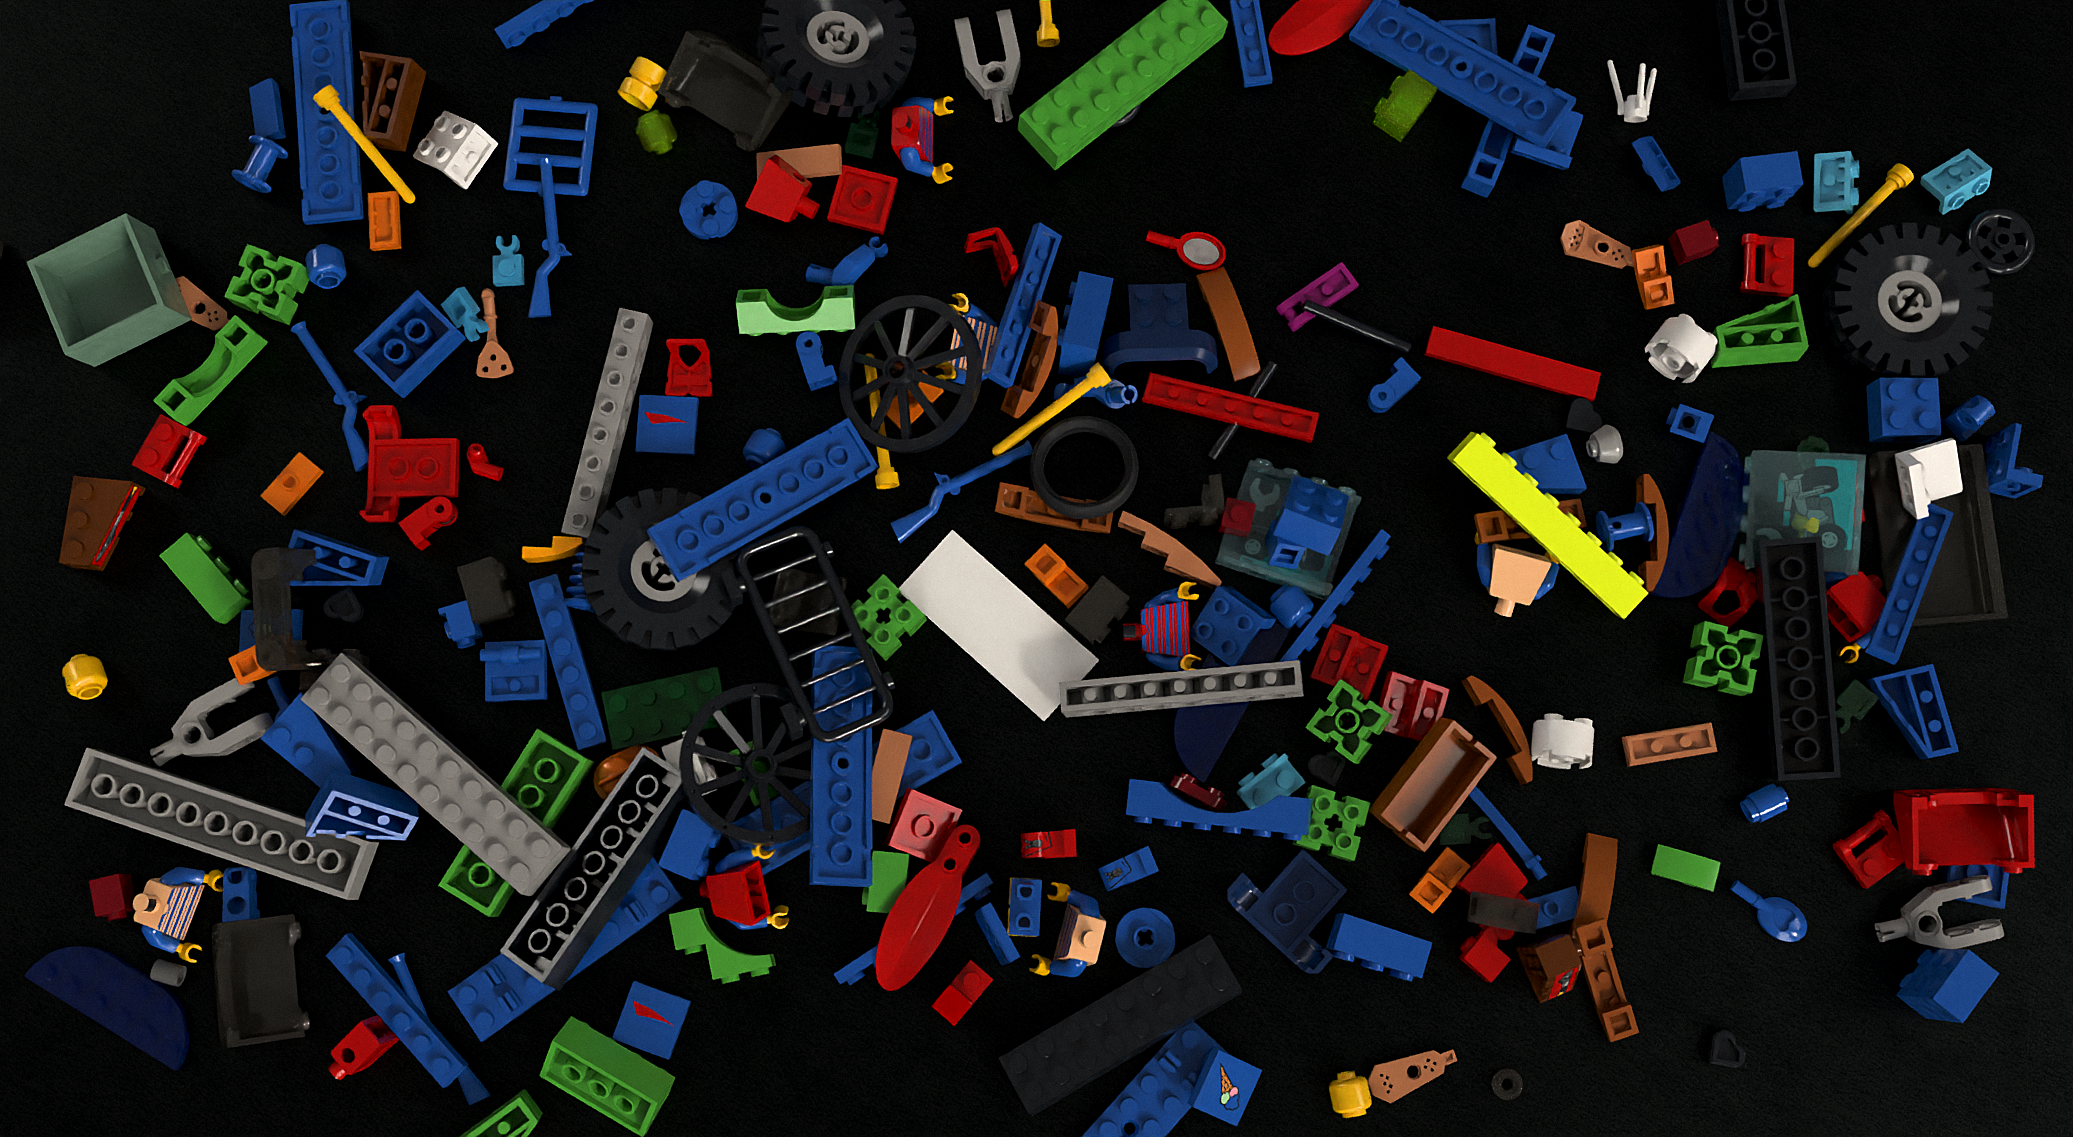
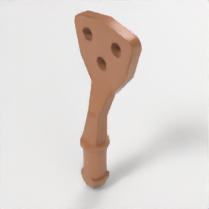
(492, 346)

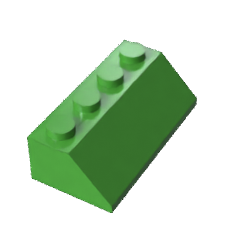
(606, 1076)

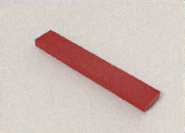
(1512, 364)
(1230, 407)

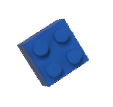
(1762, 181)
(1903, 410)
(1311, 515)
(690, 847)

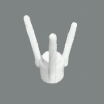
(1637, 106)

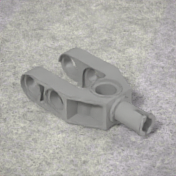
(980, 74)
(195, 718)
(1927, 904)

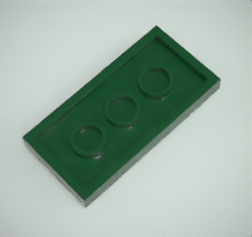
(660, 707)

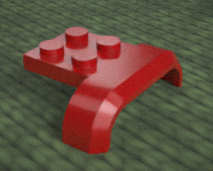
(405, 466)

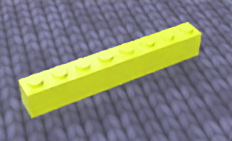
(1547, 524)

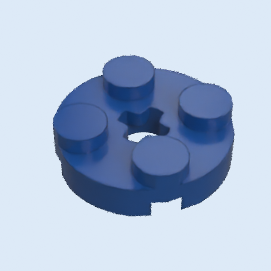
(709, 194)
(1162, 936)

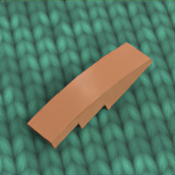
(1179, 558)

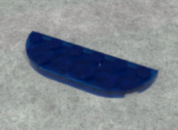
(1705, 521)
(1205, 729)
(117, 999)

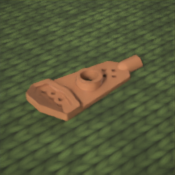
(1588, 245)
(193, 297)
(1398, 1077)

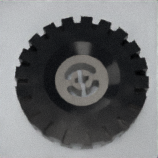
(824, 71)
(1944, 313)
(624, 599)

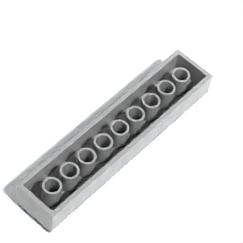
(436, 774)
(219, 823)

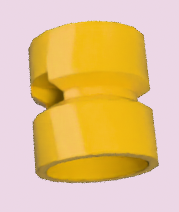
(642, 85)

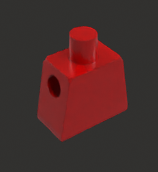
(782, 192)
(1494, 874)
(362, 1047)

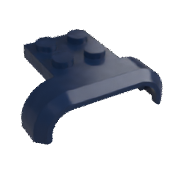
(1158, 330)
(1291, 909)

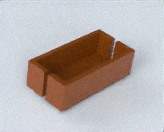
(1432, 784)

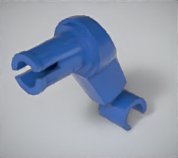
(850, 267)
(1111, 395)

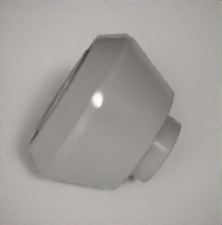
(1605, 445)

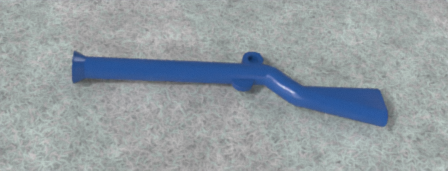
(540, 297)
(357, 447)
(908, 524)
(470, 1084)

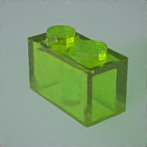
(1405, 104)

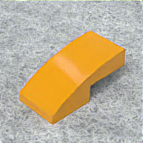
(561, 548)

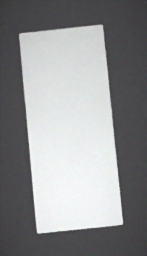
(997, 624)

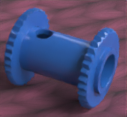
(260, 164)
(1624, 526)

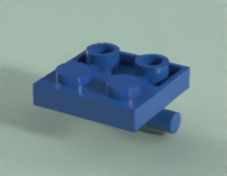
(515, 670)

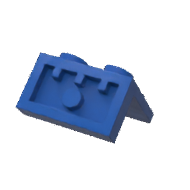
(1558, 148)
(2000, 462)
(1229, 624)

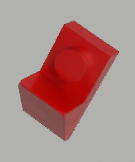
(962, 992)

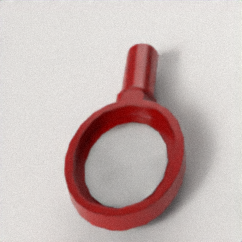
(1194, 248)

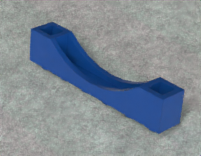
(1496, 138)
(1281, 814)

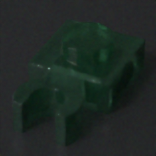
(863, 136)
(1855, 702)
(1459, 829)

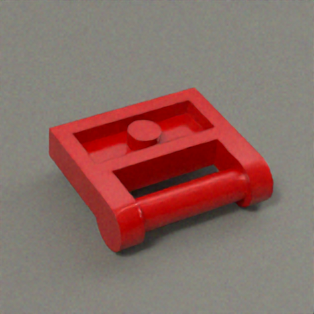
(1776, 265)
(163, 445)
(1876, 859)

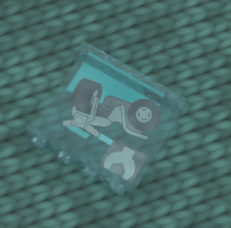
(1267, 489)
(1806, 497)

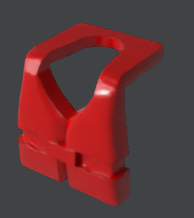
(1002, 251)
(685, 379)
(1732, 578)

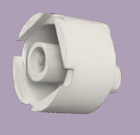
(1681, 348)
(1562, 742)

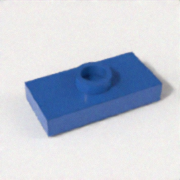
(1655, 163)
(1556, 906)

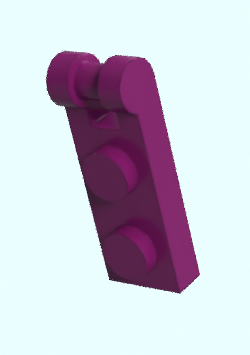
(1323, 291)

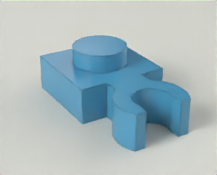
(509, 266)
(463, 311)

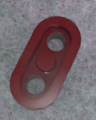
(1210, 798)

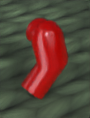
(480, 465)

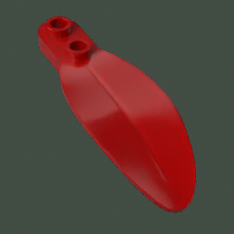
(1314, 25)
(924, 912)

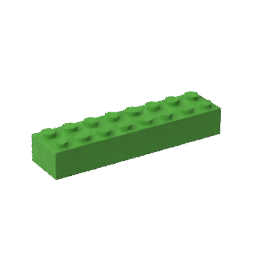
(1120, 78)

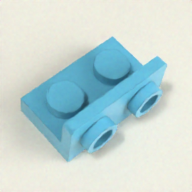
(1957, 180)
(1835, 182)
(1275, 780)

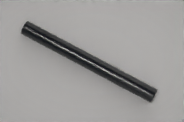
(1356, 326)
(1231, 429)

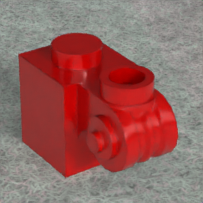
(1482, 953)

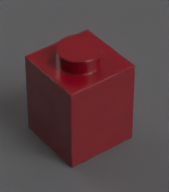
(1693, 242)
(1237, 517)
(112, 896)

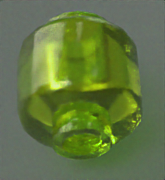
(656, 132)

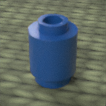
(1764, 803)

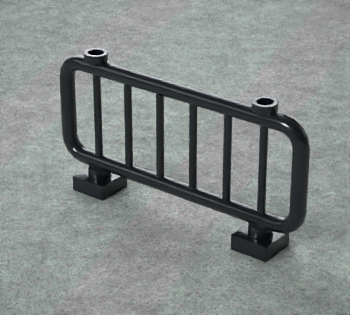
(805, 716)

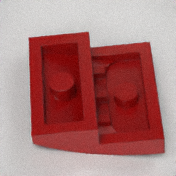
(1349, 658)
(1413, 705)

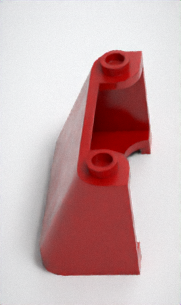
(1965, 828)

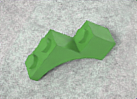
(692, 931)

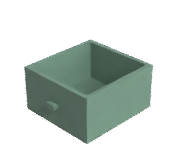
(109, 290)

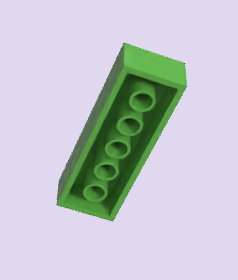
(544, 784)

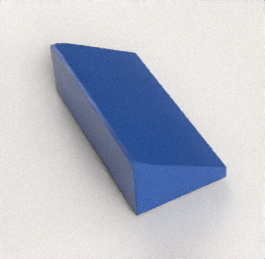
(267, 110)

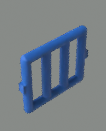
(517, 130)

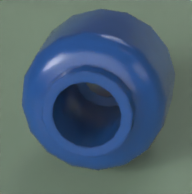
(325, 266)
(763, 447)
(1291, 606)

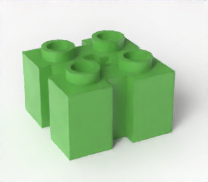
(263, 269)
(904, 617)
(1736, 648)
(1331, 723)
(1348, 815)

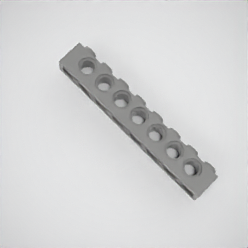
(608, 423)
(1181, 689)

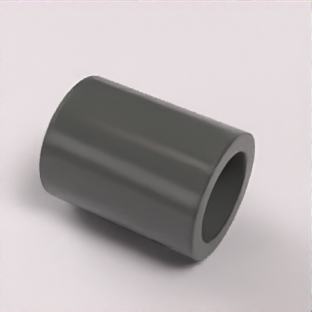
(168, 972)

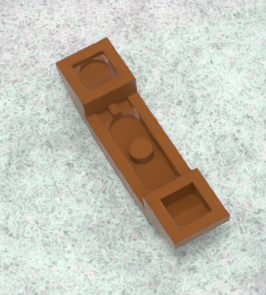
(1230, 323)
(1039, 363)
(1650, 495)
(1027, 505)
(1499, 527)
(1520, 761)
(1596, 880)
(1604, 981)

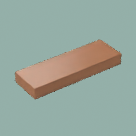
(808, 161)
(1669, 744)
(888, 773)

